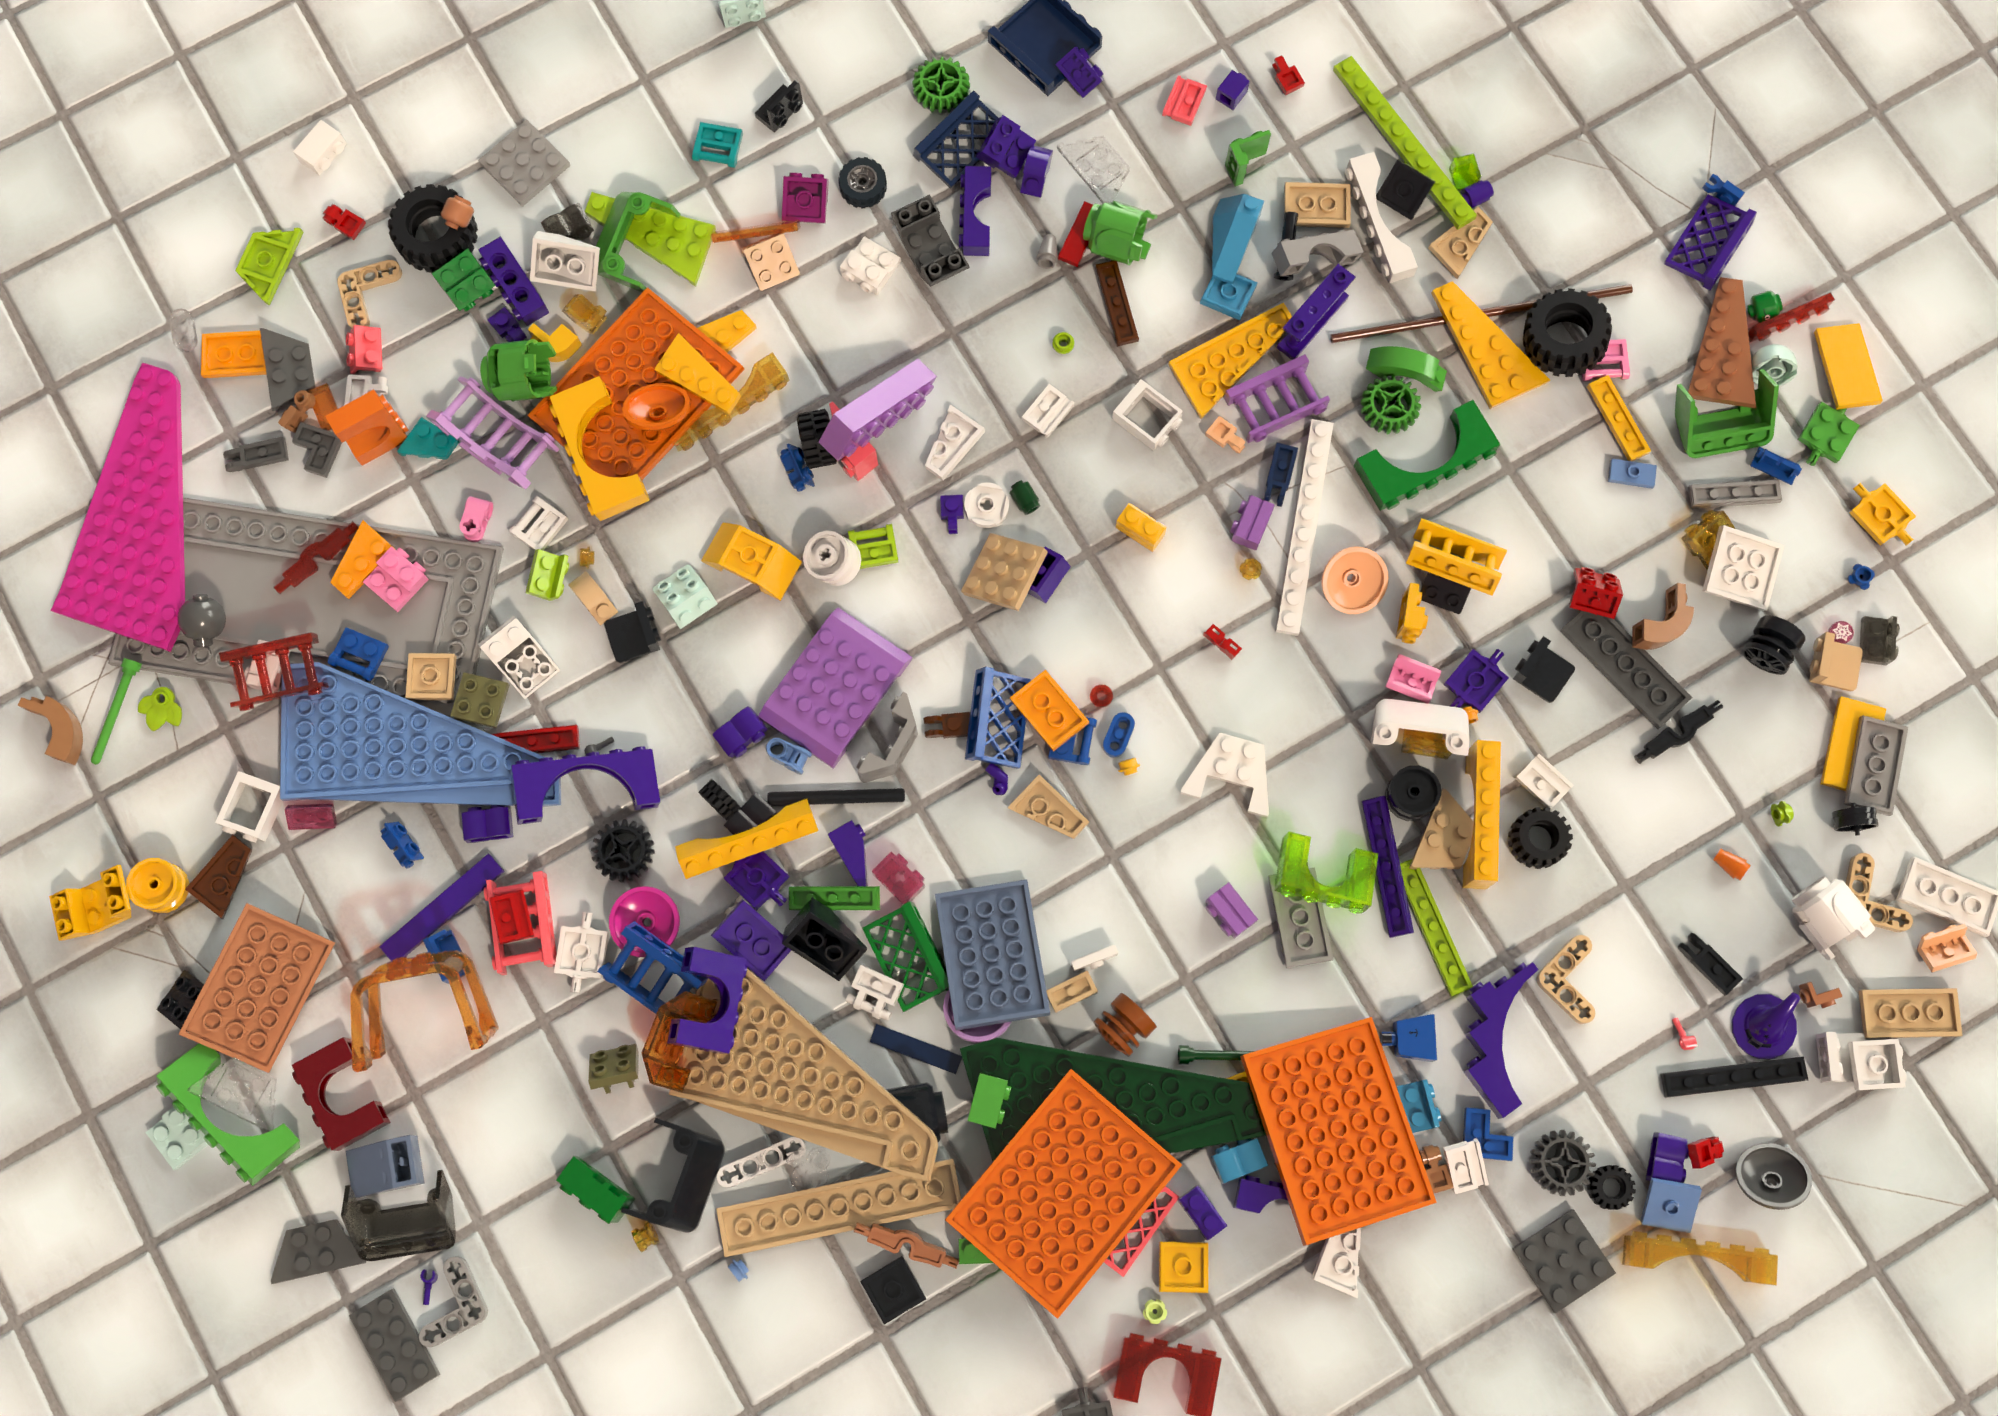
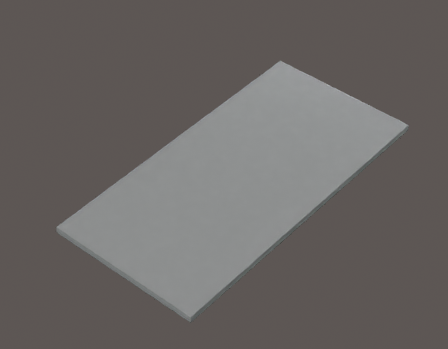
(241, 556)

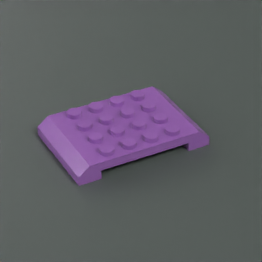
(834, 687)

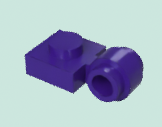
(507, 325)

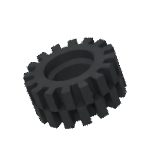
(719, 799)
(1624, 1181)

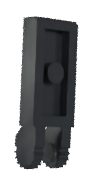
(1711, 965)

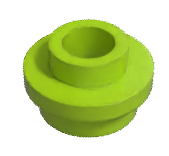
(1060, 337)

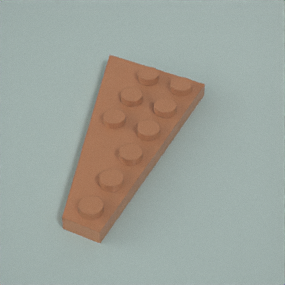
(1724, 359)

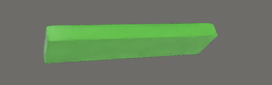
(836, 897)

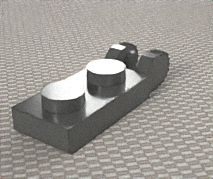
(257, 454)

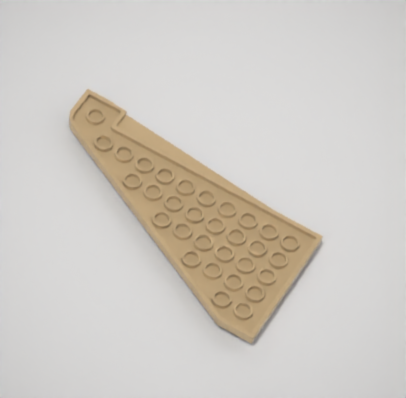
(804, 1086)

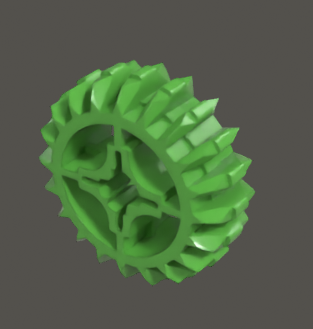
(929, 79)
(1401, 417)

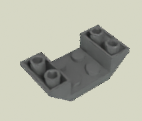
(928, 241)

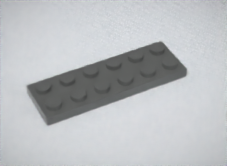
(1627, 668)

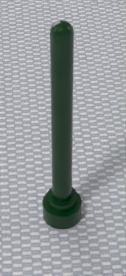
(1188, 1054)

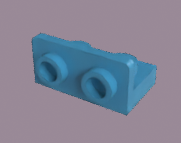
(1419, 1105)

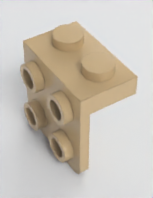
(1835, 663)

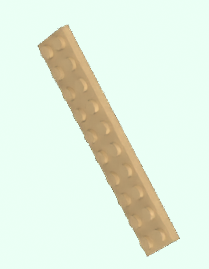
(835, 1209)

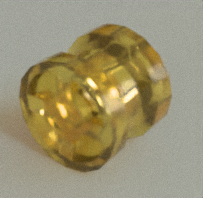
(645, 1237)

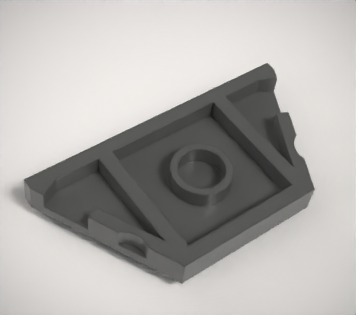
(287, 367)
(314, 1251)

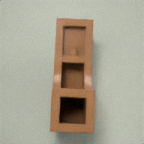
(1656, 634)
(66, 729)

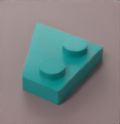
(428, 441)

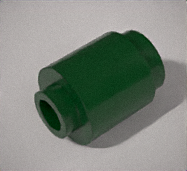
(1024, 497)

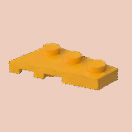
(359, 560)

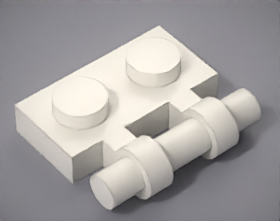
(361, 384)
(876, 985)

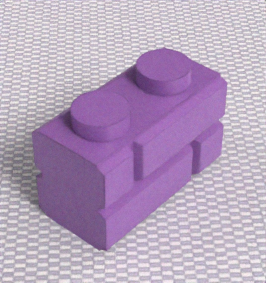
(1252, 522)
(1230, 910)

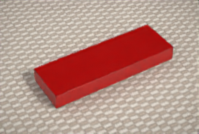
(1075, 245)

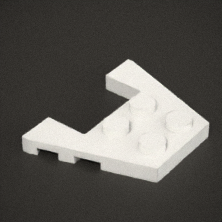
(1236, 763)

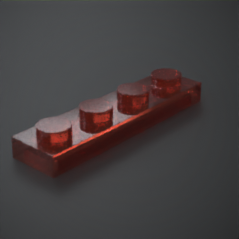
(1783, 321)

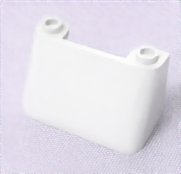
(1447, 720)

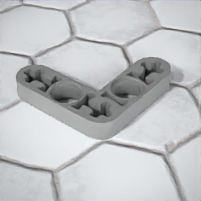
(461, 1313)

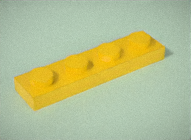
(1618, 418)

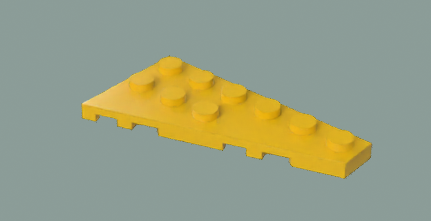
(1491, 355)

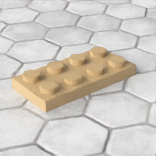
(1910, 1013)

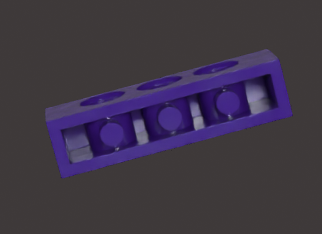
(496, 253)

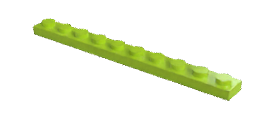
(1404, 141)

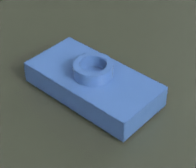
(1632, 473)

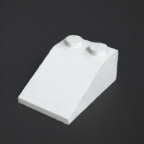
(564, 261)

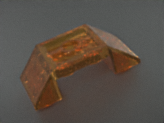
(663, 1058)

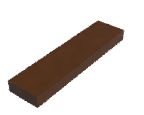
(1117, 303)

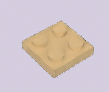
(430, 676)

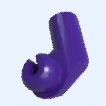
(1000, 779)

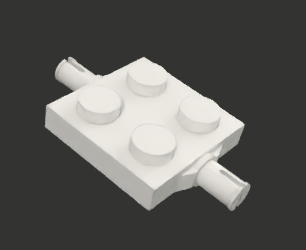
(581, 952)

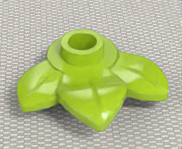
(159, 712)

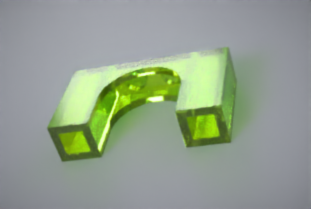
(1296, 880)

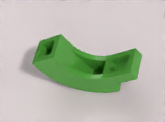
(1407, 363)

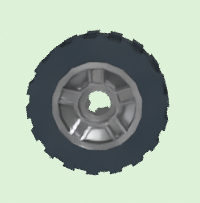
(870, 173)

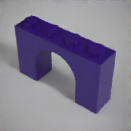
(727, 974)

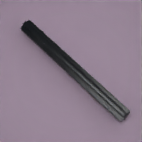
(837, 796)

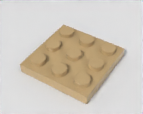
(1004, 571)

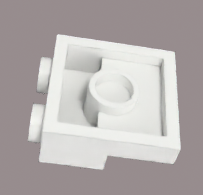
(869, 266)
(1877, 1064)

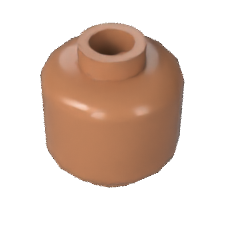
(457, 212)

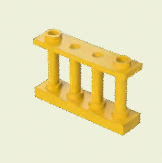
(1453, 567)

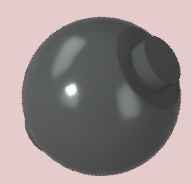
(201, 619)

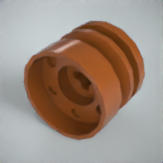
(1124, 1024)

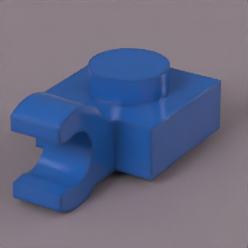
(1725, 191)

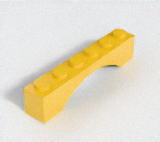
(707, 854)

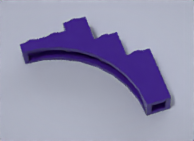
(1489, 1072)

